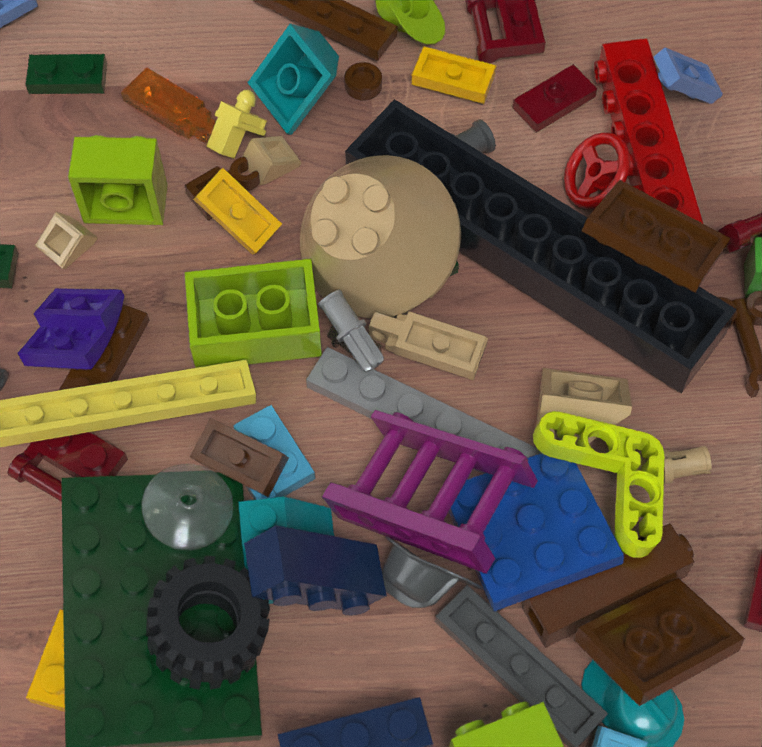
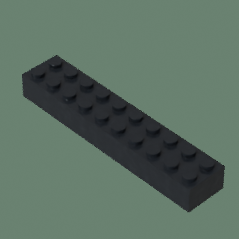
(545, 254)

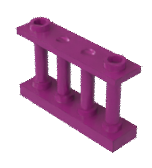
(428, 529)

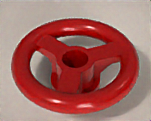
(599, 173)

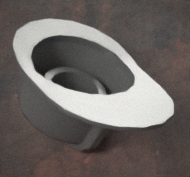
(416, 580)

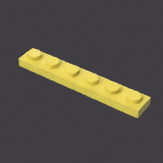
(125, 402)

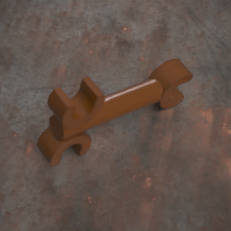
(745, 319)

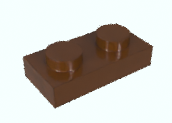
(239, 457)

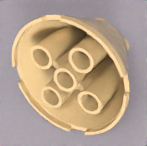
(381, 235)

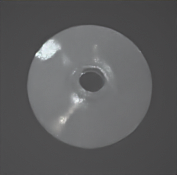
(182, 524)

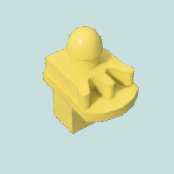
(233, 123)

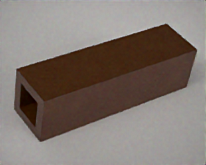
(566, 608)

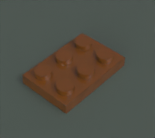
(656, 235)
(658, 640)

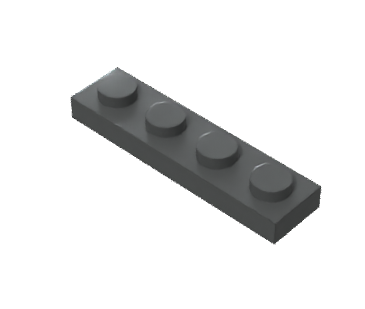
(520, 665)

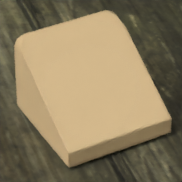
(270, 158)
(65, 240)

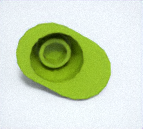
(416, 17)

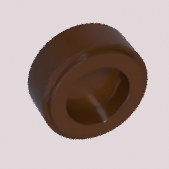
(363, 81)

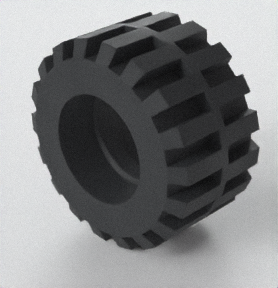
(200, 660)

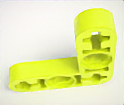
(620, 460)

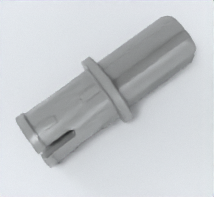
(351, 331)

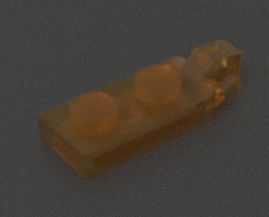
(169, 105)

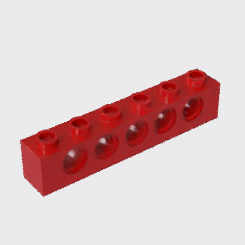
(644, 123)

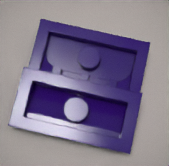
(73, 328)

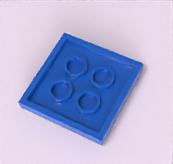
(540, 533)

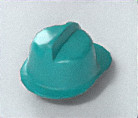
(656, 721)

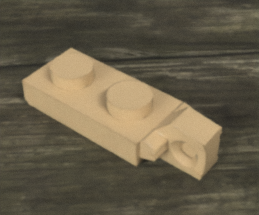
(430, 342)

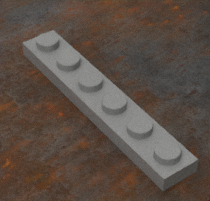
(364, 392)

